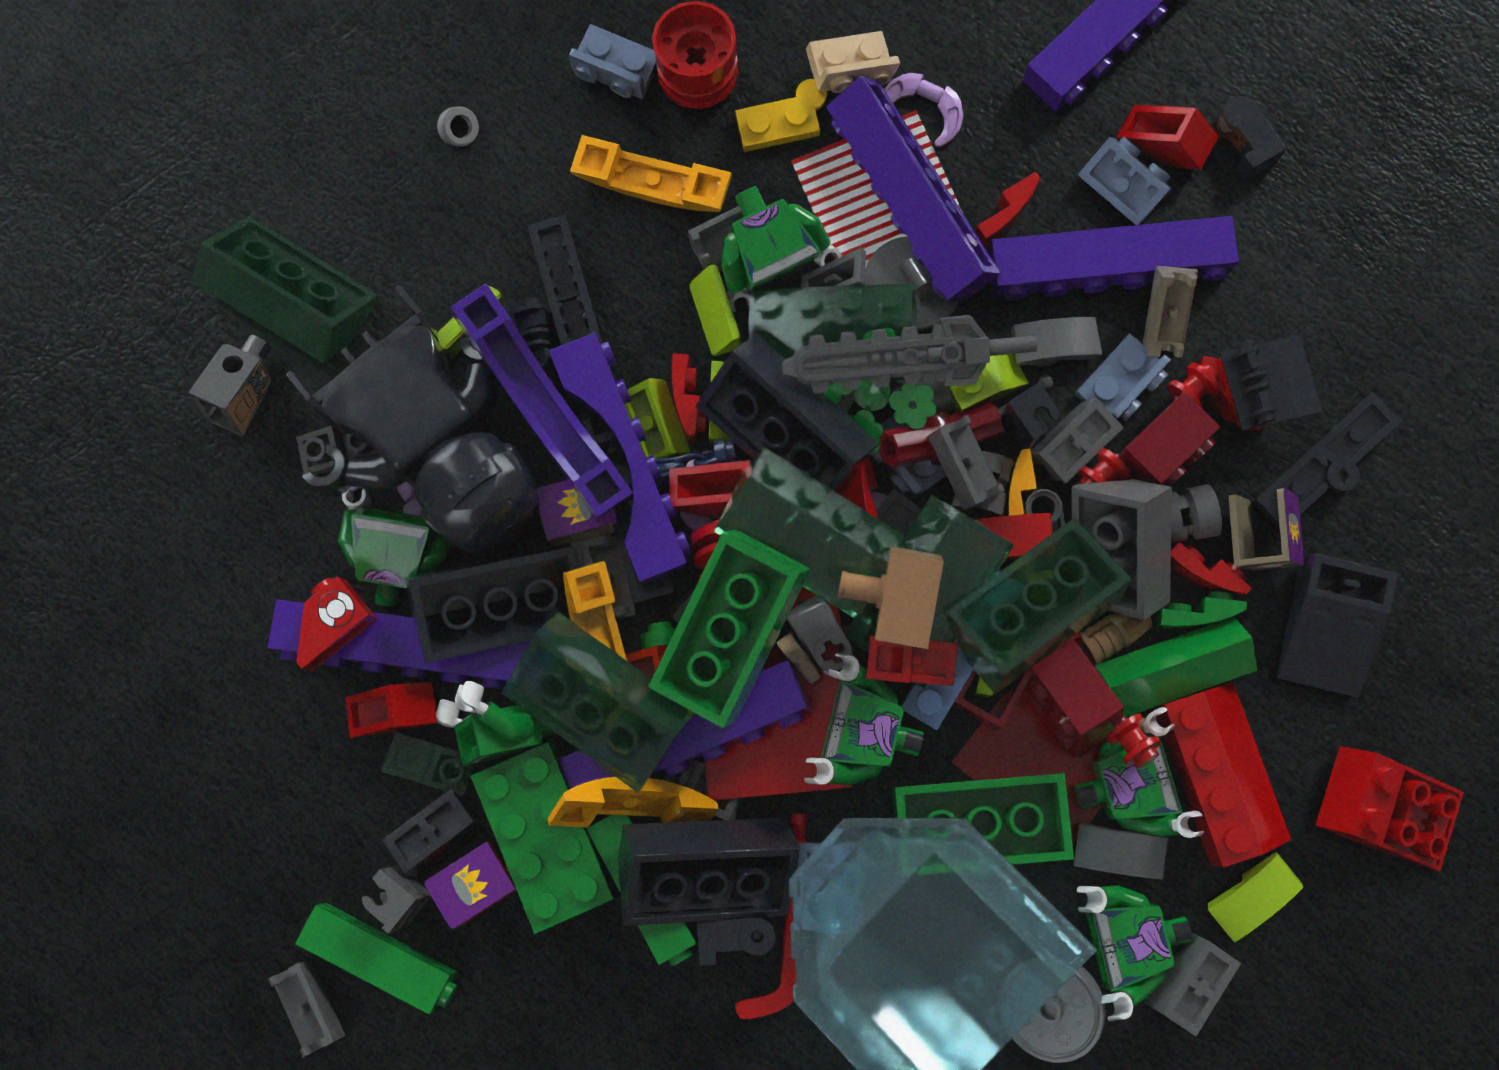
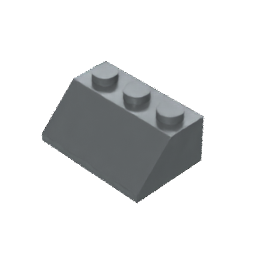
(1135, 529)

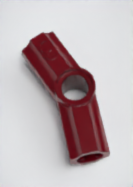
(911, 446)

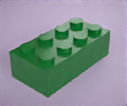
(729, 628)
(1016, 815)
(550, 866)

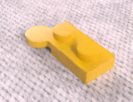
(782, 120)

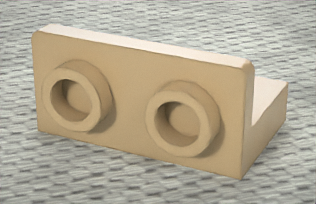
(844, 59)

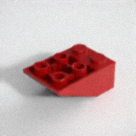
(1389, 807)

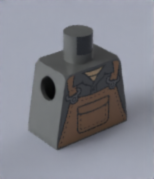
(233, 385)

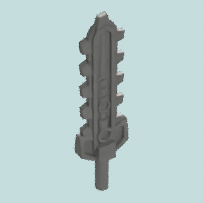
(952, 352)

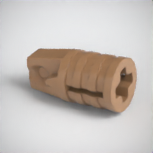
(1112, 636)

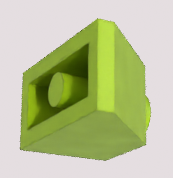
(996, 381)

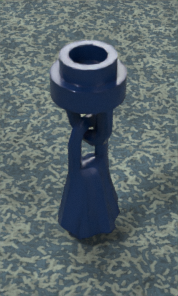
(723, 452)

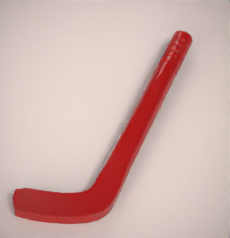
(784, 994)

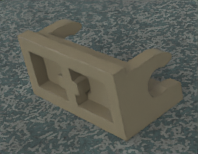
(1169, 310)

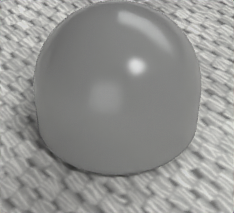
(444, 126)

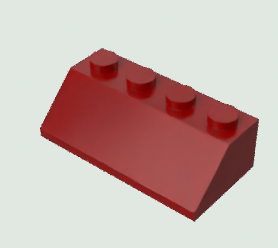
(1223, 775)

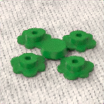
(876, 398)

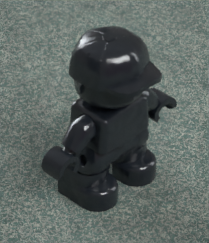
(426, 434)

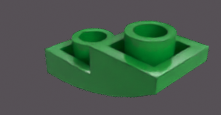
(1207, 611)

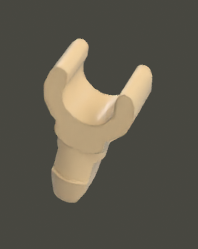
(798, 656)

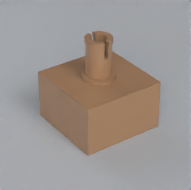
(902, 595)

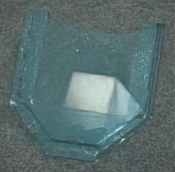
(923, 944)

